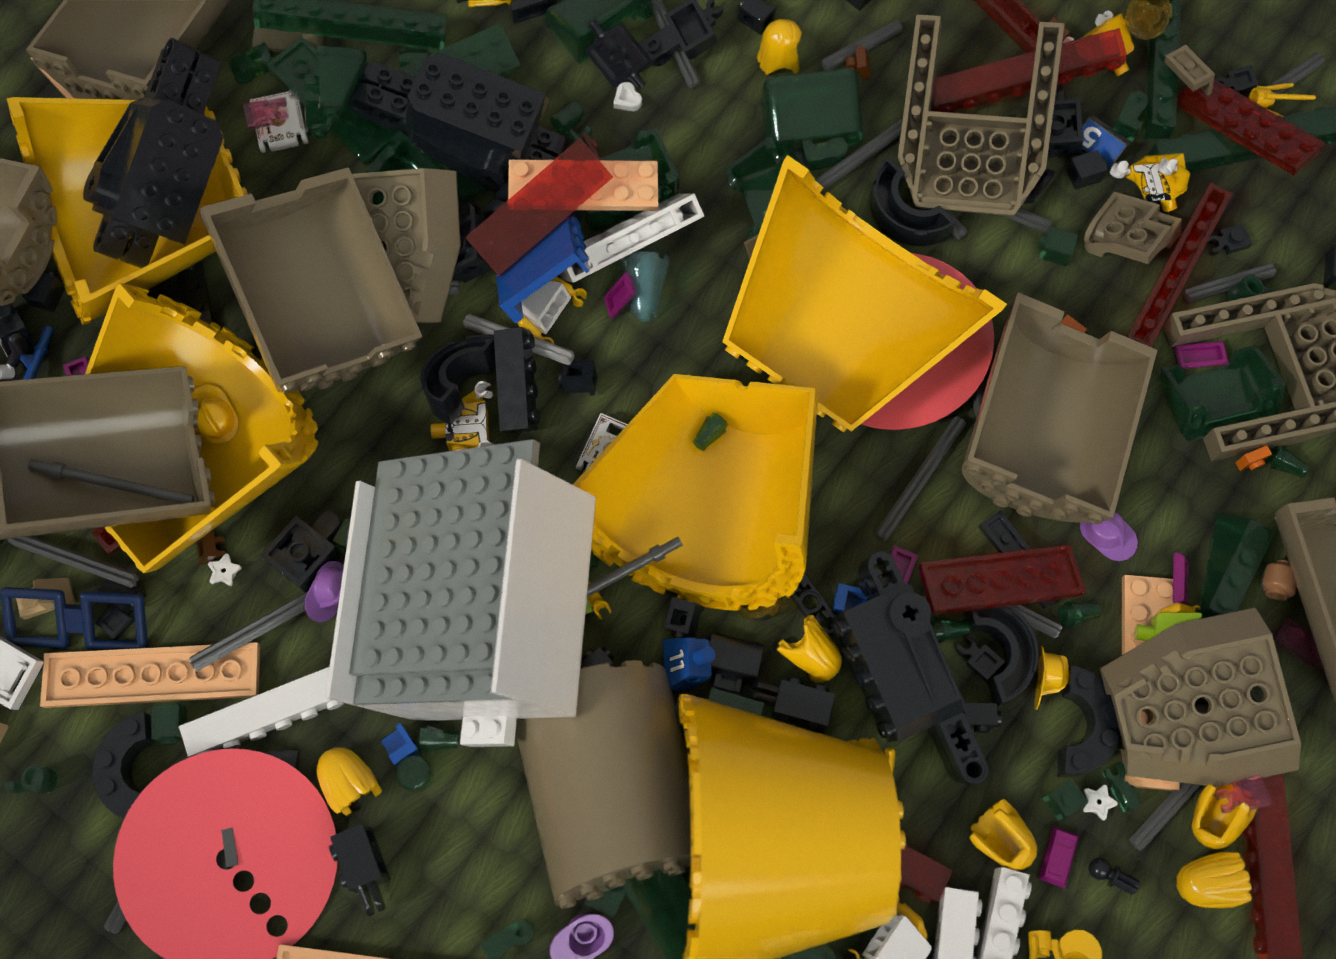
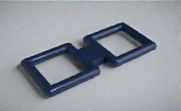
(73, 618)

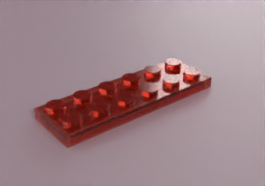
(1252, 126)
(539, 207)
(1001, 579)

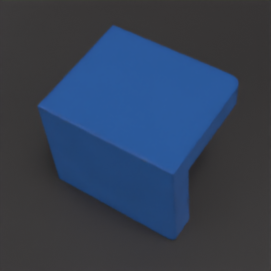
(847, 598)
(400, 745)

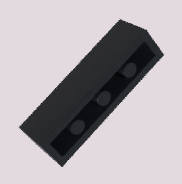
(516, 380)

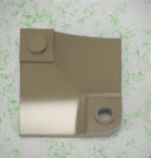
(1131, 229)

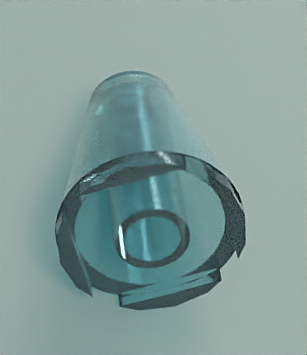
(649, 277)

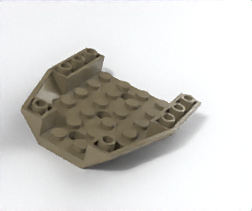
(420, 232)
(1215, 661)

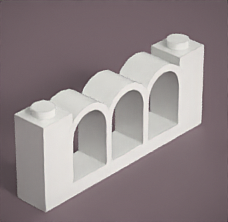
(636, 234)

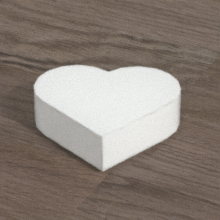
(627, 98)

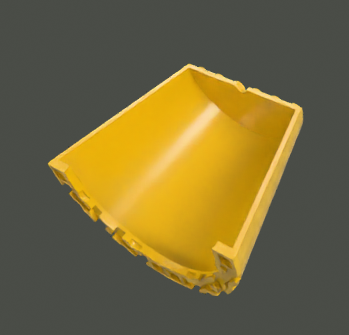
(65, 141)
(844, 305)
(273, 426)
(732, 505)
(786, 835)

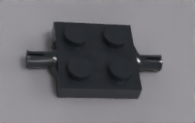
(617, 54)

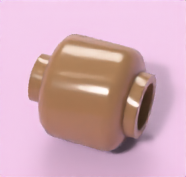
(1278, 581)

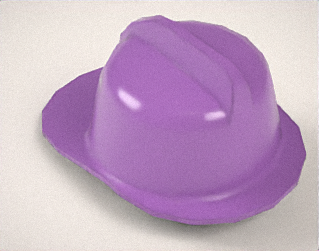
(1111, 538)
(324, 592)
(582, 938)

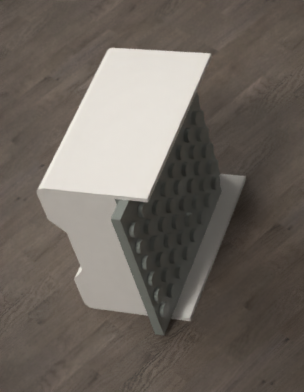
(464, 592)

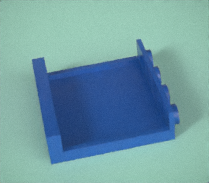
(540, 265)

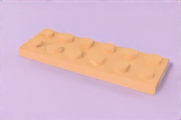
(630, 189)

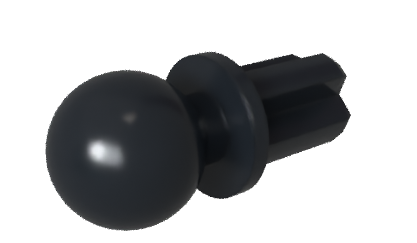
(1101, 869)

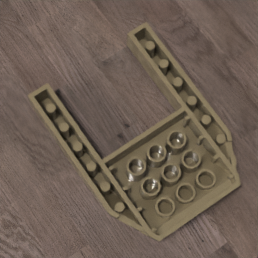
(970, 158)
(1303, 339)

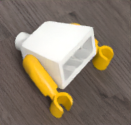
(546, 304)
(900, 938)

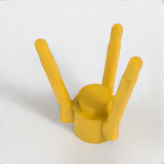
(1264, 97)
(1041, 944)

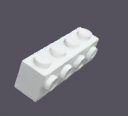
(1004, 915)

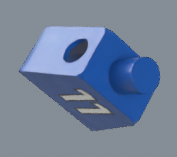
(687, 662)

